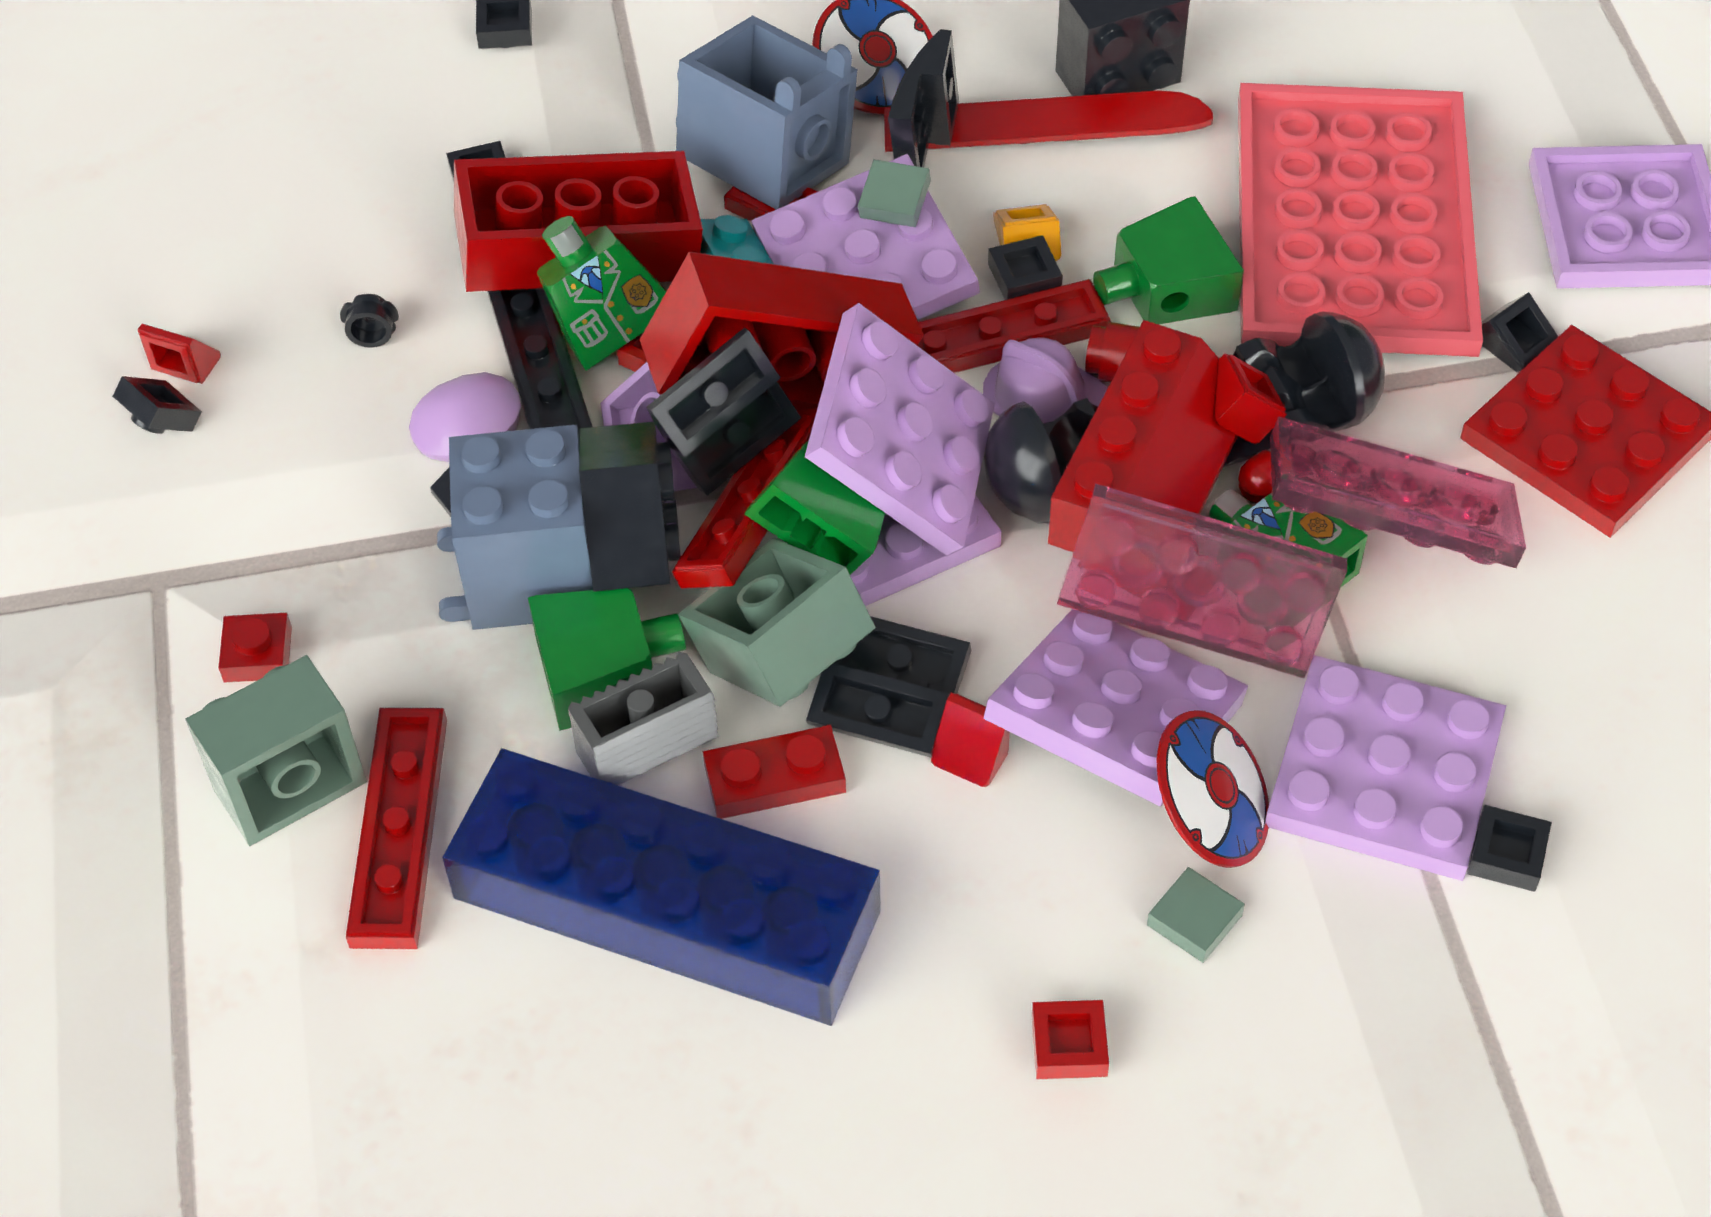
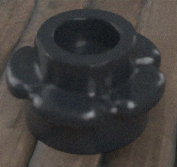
(369, 320)

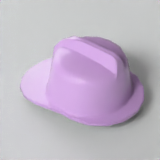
(1042, 376)

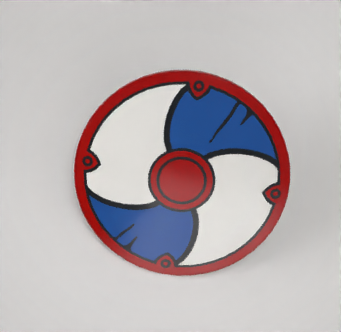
(882, 44)
(1212, 788)

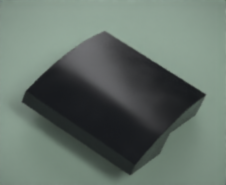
(925, 101)
(724, 412)
(891, 687)

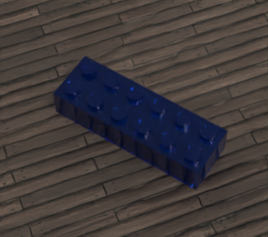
(665, 885)

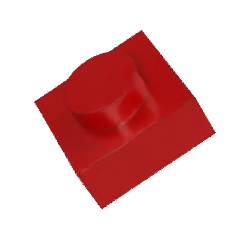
(253, 645)
(1070, 1039)

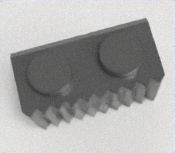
(644, 720)

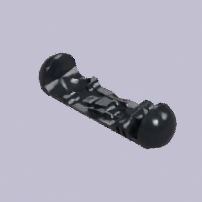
(1323, 380)

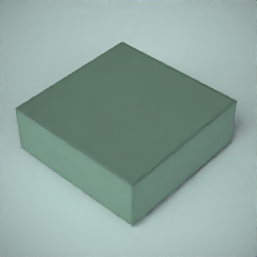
(894, 193)
(1195, 914)

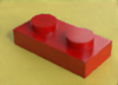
(774, 772)

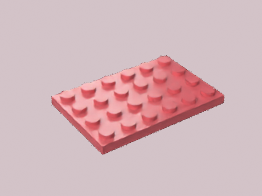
(1358, 213)

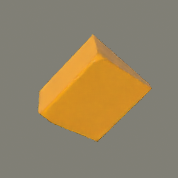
(1026, 223)

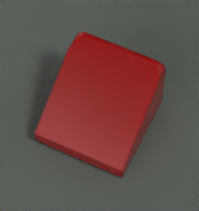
(177, 354)
(1245, 400)
(968, 743)

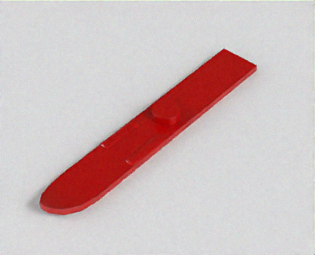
(1072, 118)

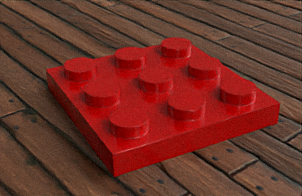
(1590, 430)

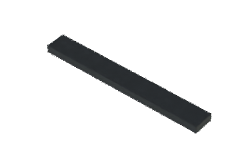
(533, 342)

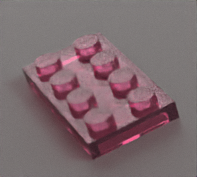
(1396, 493)
(1201, 581)

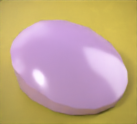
(463, 407)

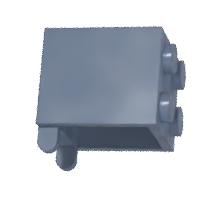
(766, 111)
(514, 523)

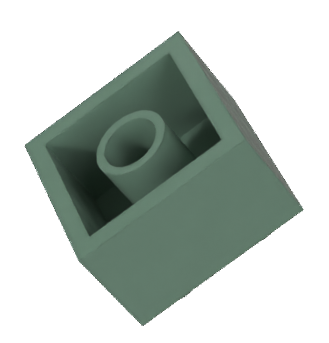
(778, 622)
(277, 749)

